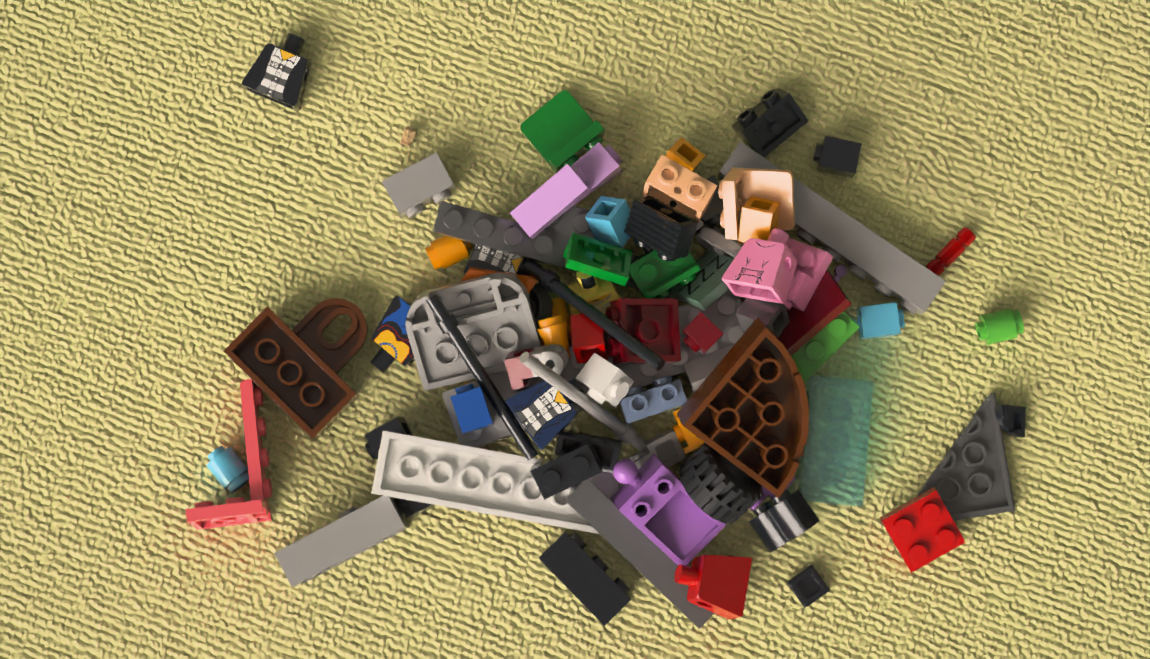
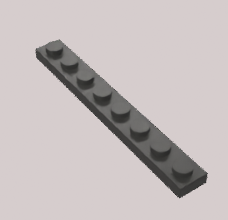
(503, 235)

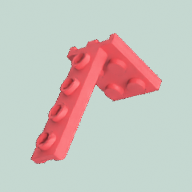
(236, 510)

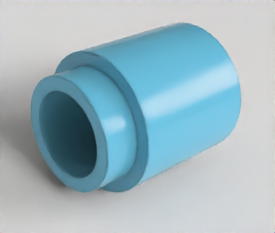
(228, 468)

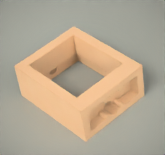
(676, 183)

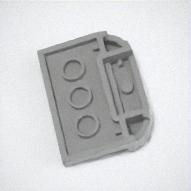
(491, 316)

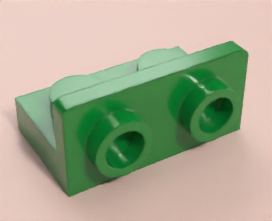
(598, 259)
(655, 276)

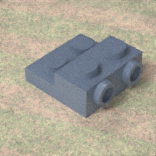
(653, 400)

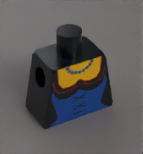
(392, 337)

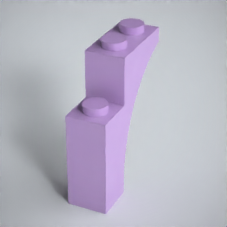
(567, 189)

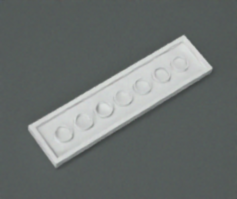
(474, 481)

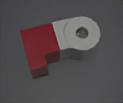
(551, 355)

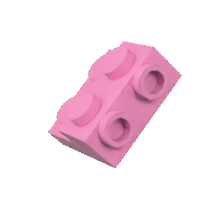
(808, 273)

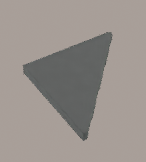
(975, 470)

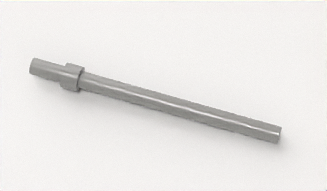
(622, 430)

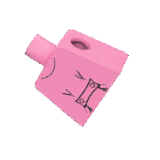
(762, 269)

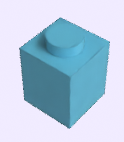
(609, 220)
(879, 321)

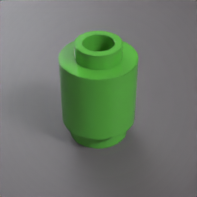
(999, 326)

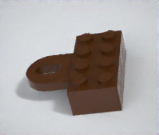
(299, 365)

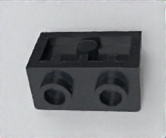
(770, 121)

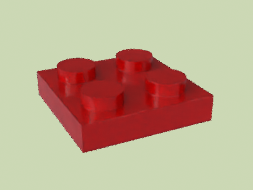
(922, 529)

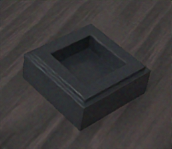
(808, 586)

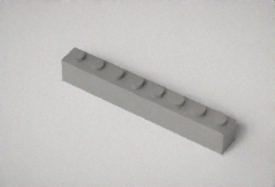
(851, 242)

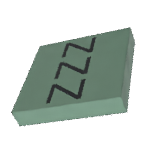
(707, 285)

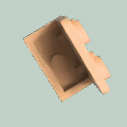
(760, 183)

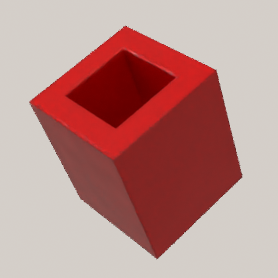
(587, 338)

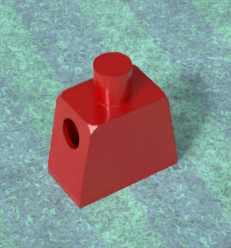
(717, 583)

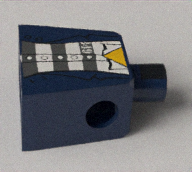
(543, 411)

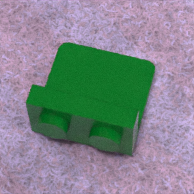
(562, 131)

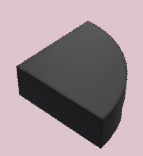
(1012, 419)

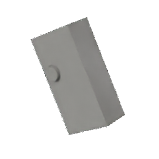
(341, 540)

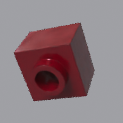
(701, 334)

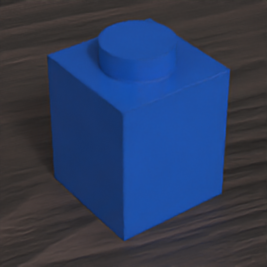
(471, 408)

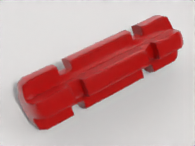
(951, 251)

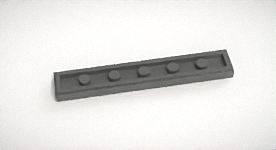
(635, 547)

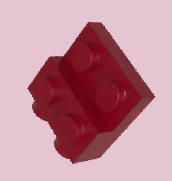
(649, 321)

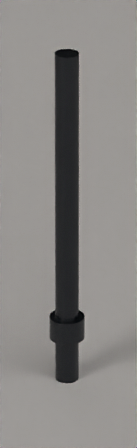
(551, 282)
(448, 324)

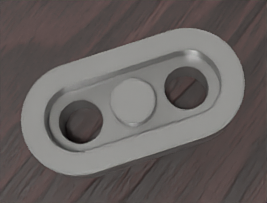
(714, 240)

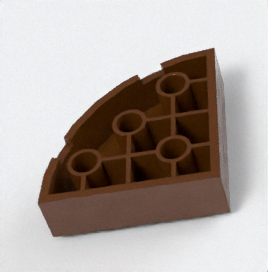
(753, 409)

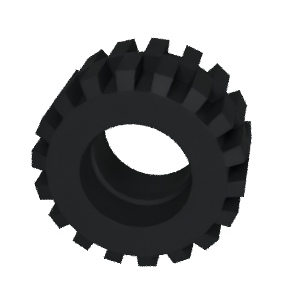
(718, 485)

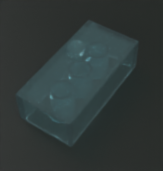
(837, 441)

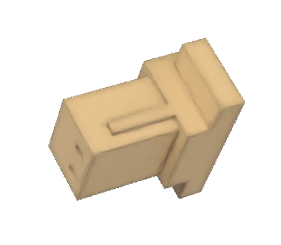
(408, 136)

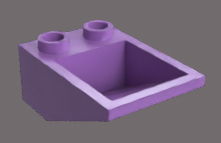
(662, 509)

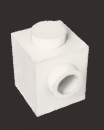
(604, 380)

